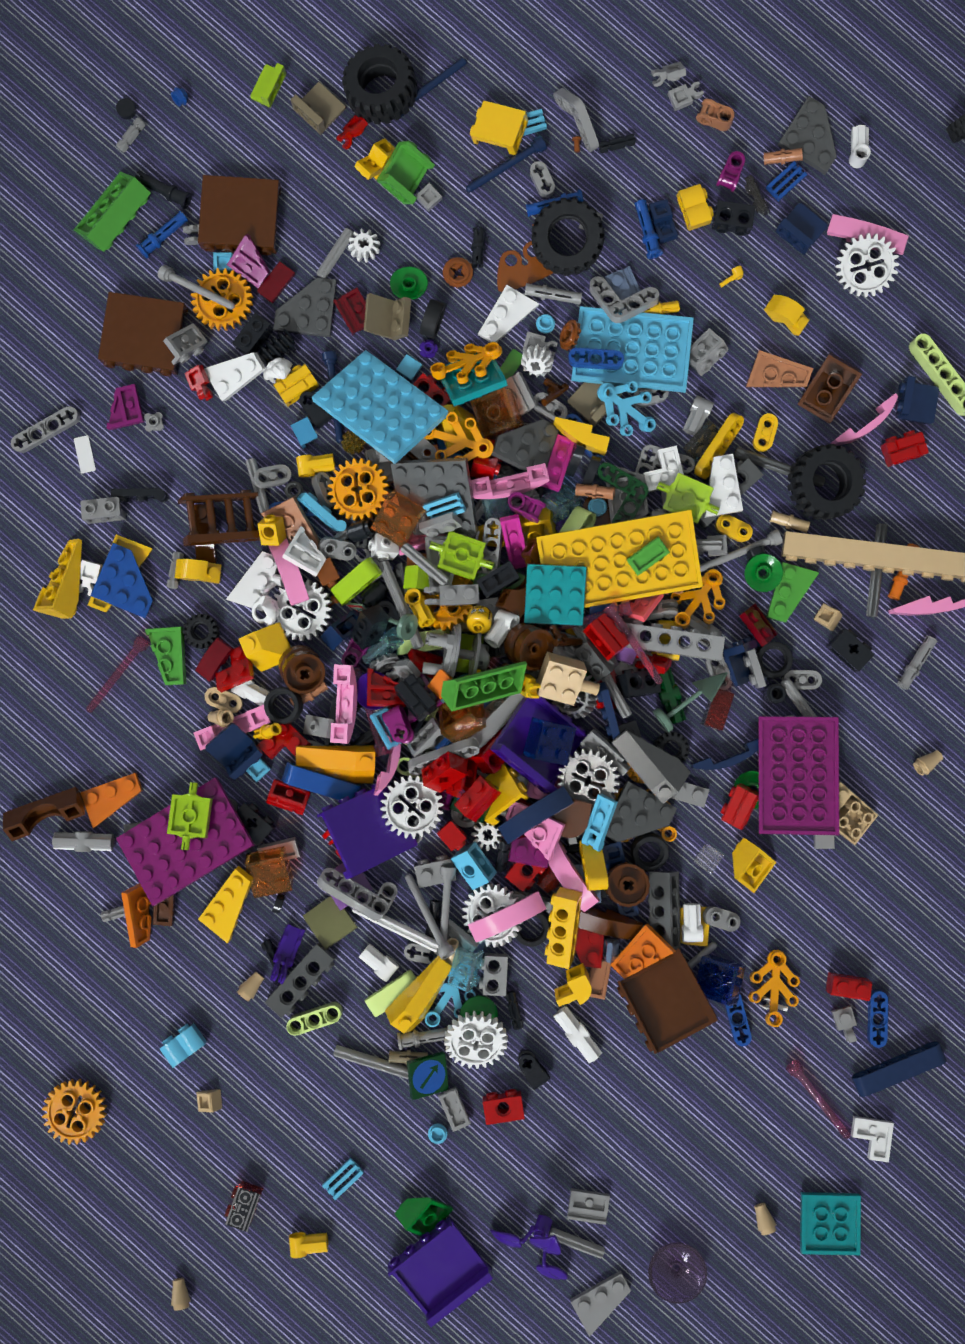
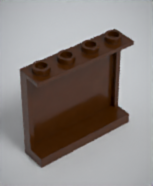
(238, 208)
(136, 332)
(667, 1002)

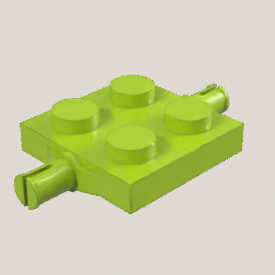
(688, 494)
(461, 555)
(189, 816)

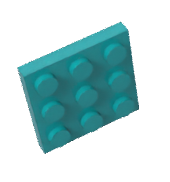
(476, 386)
(555, 594)
(830, 1223)

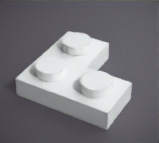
(670, 467)
(878, 1133)

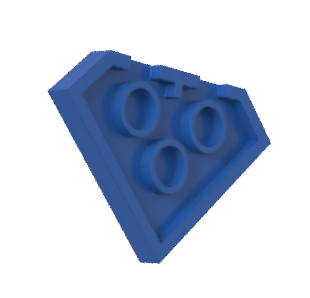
(122, 583)

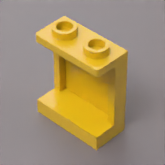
(499, 126)
(510, 789)

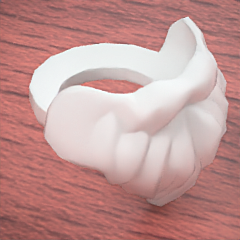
(277, 368)
(270, 607)

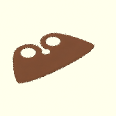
(519, 275)

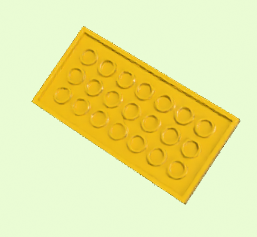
(608, 546)

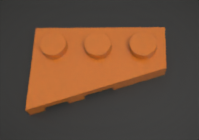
(109, 797)
(137, 915)
(641, 952)

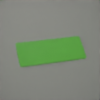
(511, 363)

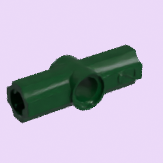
(671, 696)

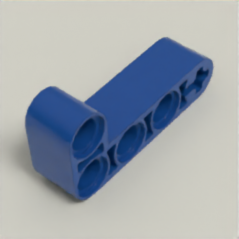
(318, 782)

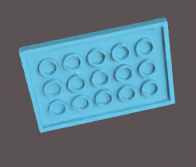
(652, 345)
(380, 406)

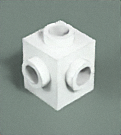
(382, 548)

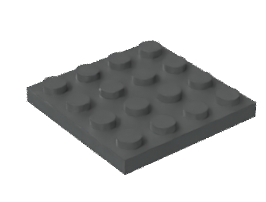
(434, 479)

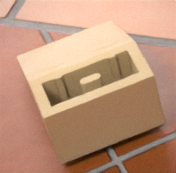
(854, 815)

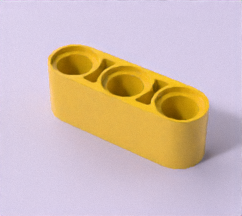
(593, 868)

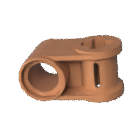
(714, 115)

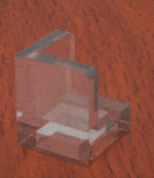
(708, 858)

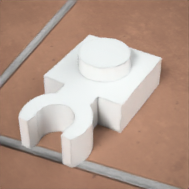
(89, 574)

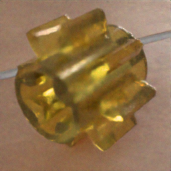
(352, 443)

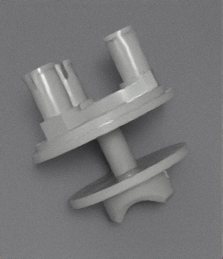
(477, 656)

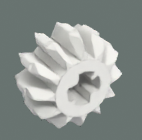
(361, 240)
(537, 360)
(480, 834)

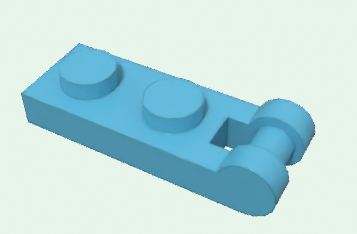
(321, 512)
(599, 822)

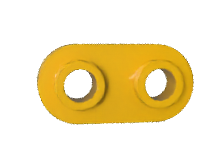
(765, 433)
(734, 528)

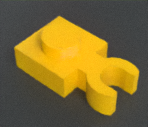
(530, 687)

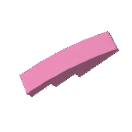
(851, 228)
(926, 607)

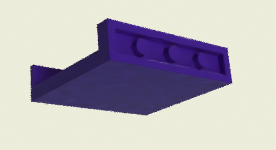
(513, 737)
(362, 833)
(440, 1270)

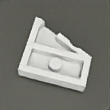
(304, 553)

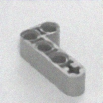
(354, 890)

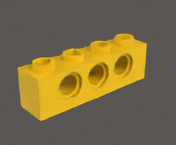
(563, 954)

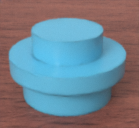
(545, 323)
(597, 506)
(437, 1133)

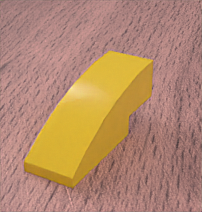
(581, 434)

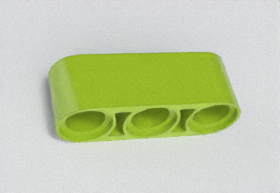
(356, 581)

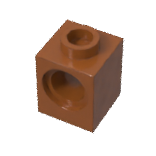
(328, 574)

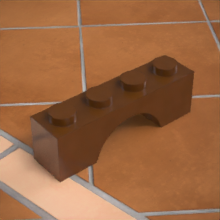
(514, 599)
(22, 820)

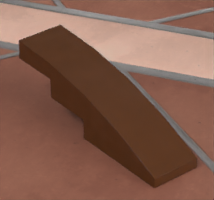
(609, 923)

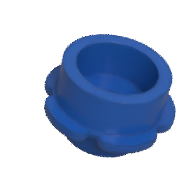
(179, 96)

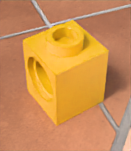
(269, 536)

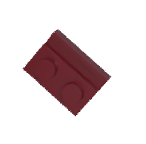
(352, 309)
(758, 625)

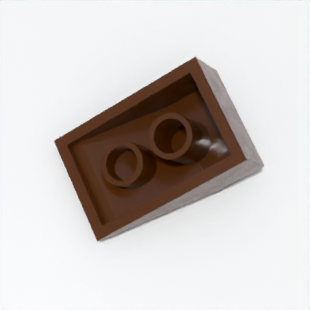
(830, 387)

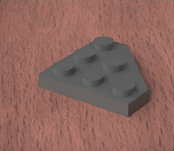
(813, 134)
(309, 310)
(526, 445)
(638, 813)

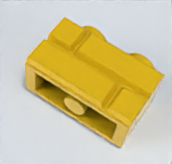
(295, 384)

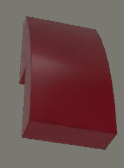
(213, 658)

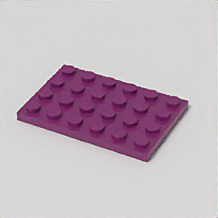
(798, 775)
(158, 856)

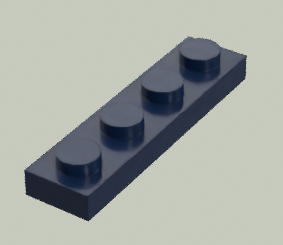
(608, 712)

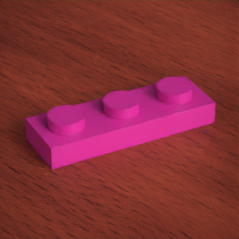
(558, 462)
(513, 539)

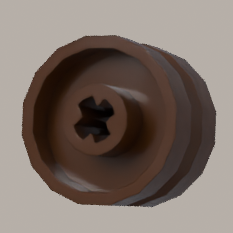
(528, 644)
(301, 669)
(637, 889)

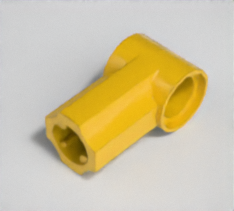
(310, 465)
(419, 609)
(304, 1244)

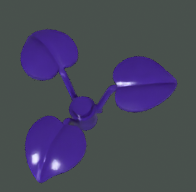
(540, 1240)

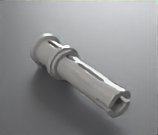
(416, 1038)

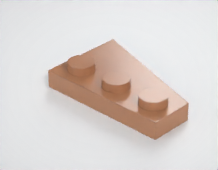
(777, 372)
(293, 519)

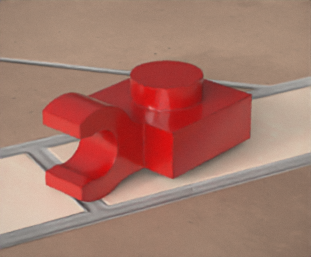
(352, 129)
(197, 381)
(661, 663)

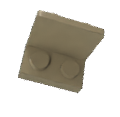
(318, 107)
(387, 316)
(588, 404)

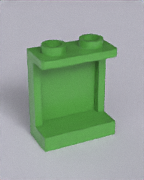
(405, 171)

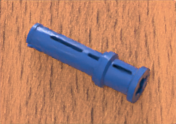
(535, 208)
(649, 237)
(154, 240)

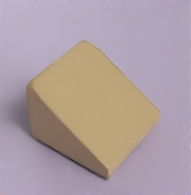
(828, 617)
(209, 1100)

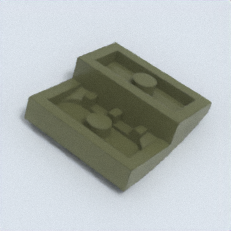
(329, 922)

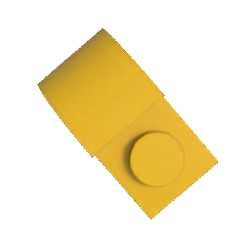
(374, 163)
(787, 311)
(197, 570)
(577, 988)

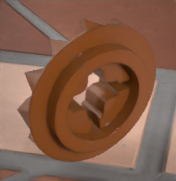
(456, 264)
(570, 335)

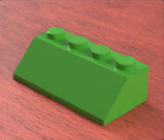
(112, 211)
(483, 686)

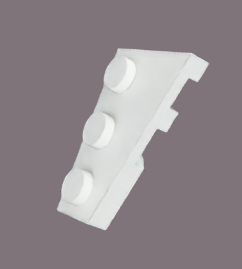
(506, 313)
(234, 374)
(725, 485)
(254, 581)

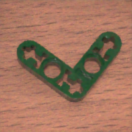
(629, 489)

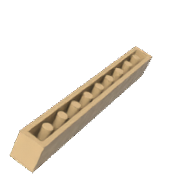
(874, 555)

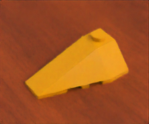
(346, 763)

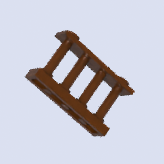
(213, 536)

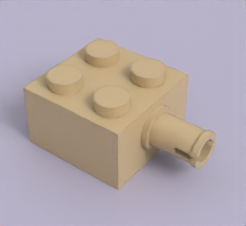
(563, 679)

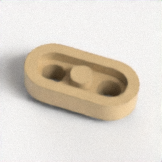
(224, 700)

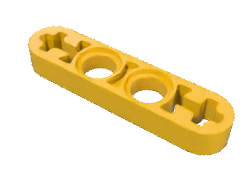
(719, 444)

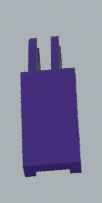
(286, 952)

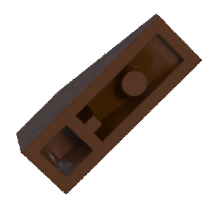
(204, 552)

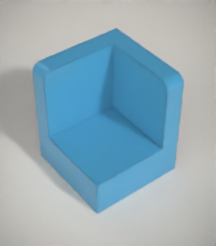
(304, 431)

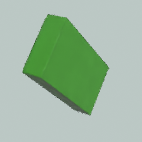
(647, 555)

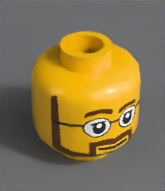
(479, 619)

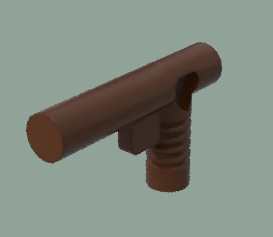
(554, 389)
(561, 638)

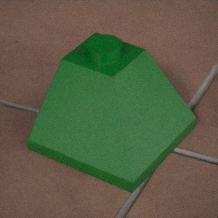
(422, 1214)

